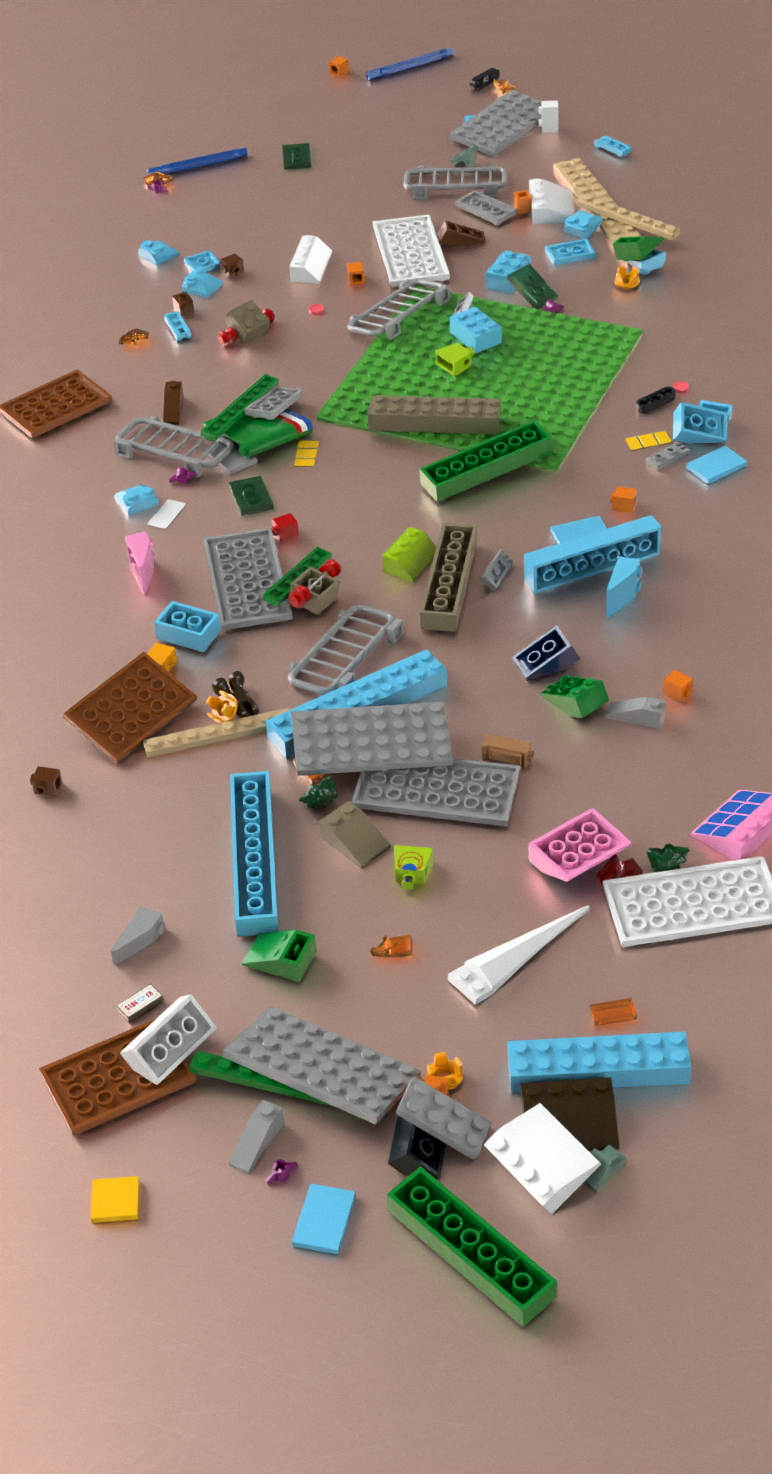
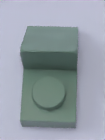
(467, 156)
(610, 1161)

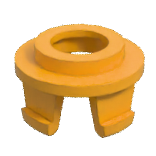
(622, 276)
(220, 707)
(442, 1064)

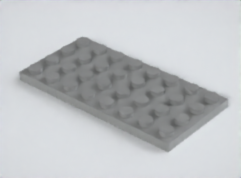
(499, 123)
(241, 572)
(371, 738)
(456, 792)
(322, 1064)

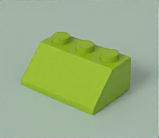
(409, 555)

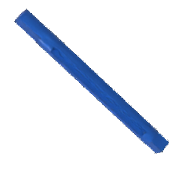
(409, 63)
(199, 161)

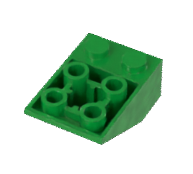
(635, 247)
(576, 695)
(282, 953)

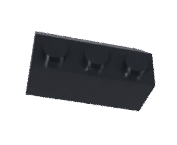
(415, 1148)

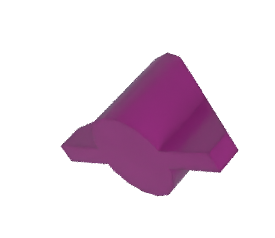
(157, 187)
(552, 306)
(181, 475)
(281, 1171)

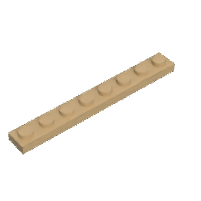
(628, 217)
(208, 734)

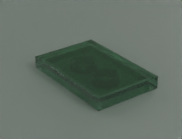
(296, 156)
(532, 286)
(251, 495)

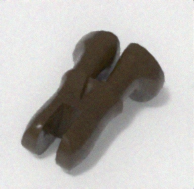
(235, 683)

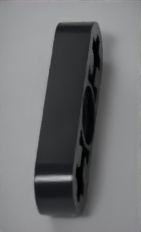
(478, 81)
(655, 399)

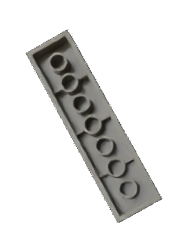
(434, 414)
(448, 577)

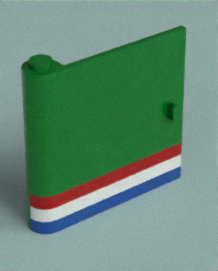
(261, 435)

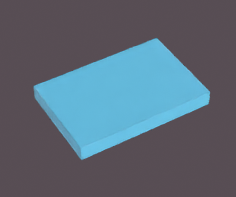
(570, 252)
(716, 464)
(577, 529)
(324, 1219)

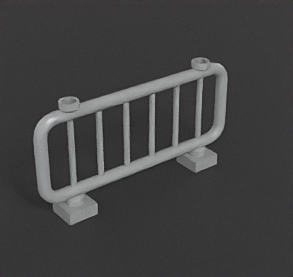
(490, 188)
(393, 328)
(124, 447)
(393, 628)

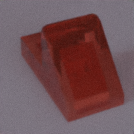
(616, 869)

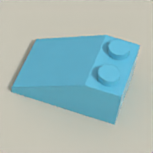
(699, 424)
(623, 584)

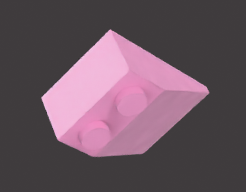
(141, 558)

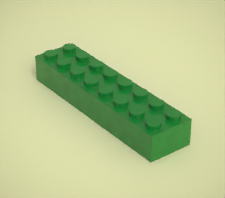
(486, 460)
(472, 1246)

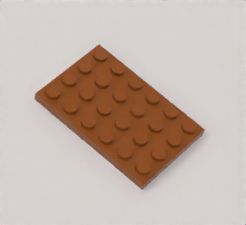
(55, 403)
(129, 707)
(101, 1084)

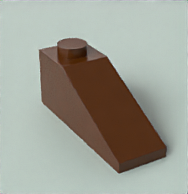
(459, 235)
(173, 402)

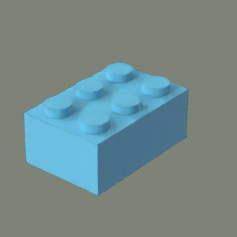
(503, 266)
(475, 329)
(187, 626)

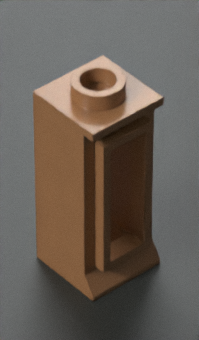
(507, 750)

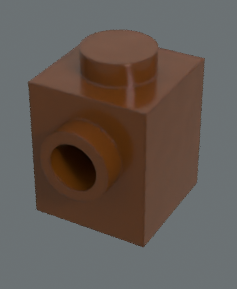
(232, 265)
(183, 303)
(46, 781)

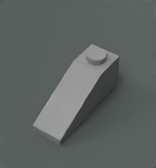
(638, 711)
(138, 934)
(257, 1136)

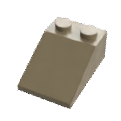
(353, 834)

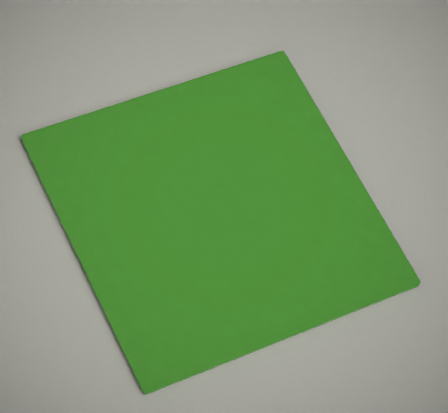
(543, 371)

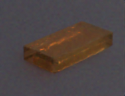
(612, 1012)

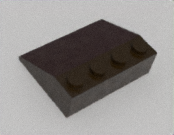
(581, 1106)

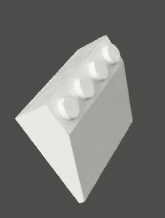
(550, 202)
(543, 1156)

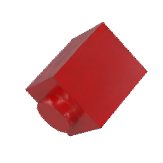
(285, 527)

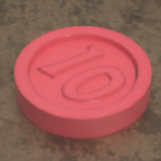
(316, 309)
(681, 387)

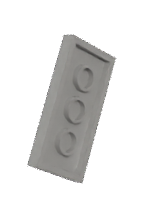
(486, 207)
(273, 402)
(443, 1118)

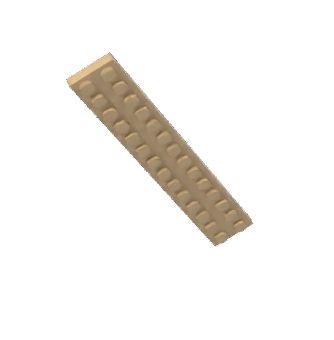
(582, 183)

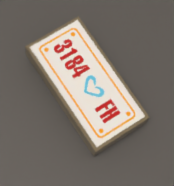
(139, 1003)

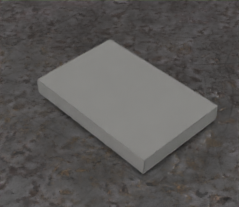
(233, 461)

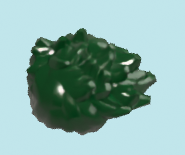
(320, 794)
(667, 858)

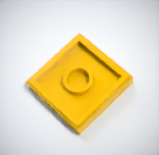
(115, 1199)

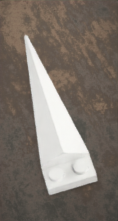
(489, 971)

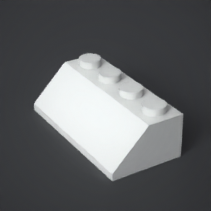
(309, 260)
(169, 1039)

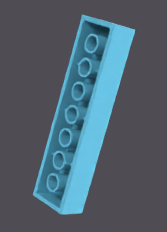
(591, 554)
(627, 1059)

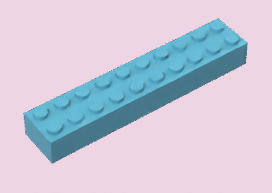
(392, 685)
(253, 854)

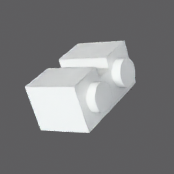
(549, 116)

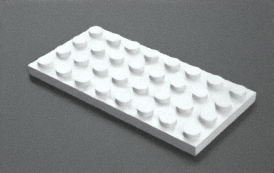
(410, 249)
(690, 901)

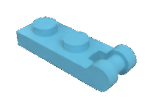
(613, 146)
(177, 326)

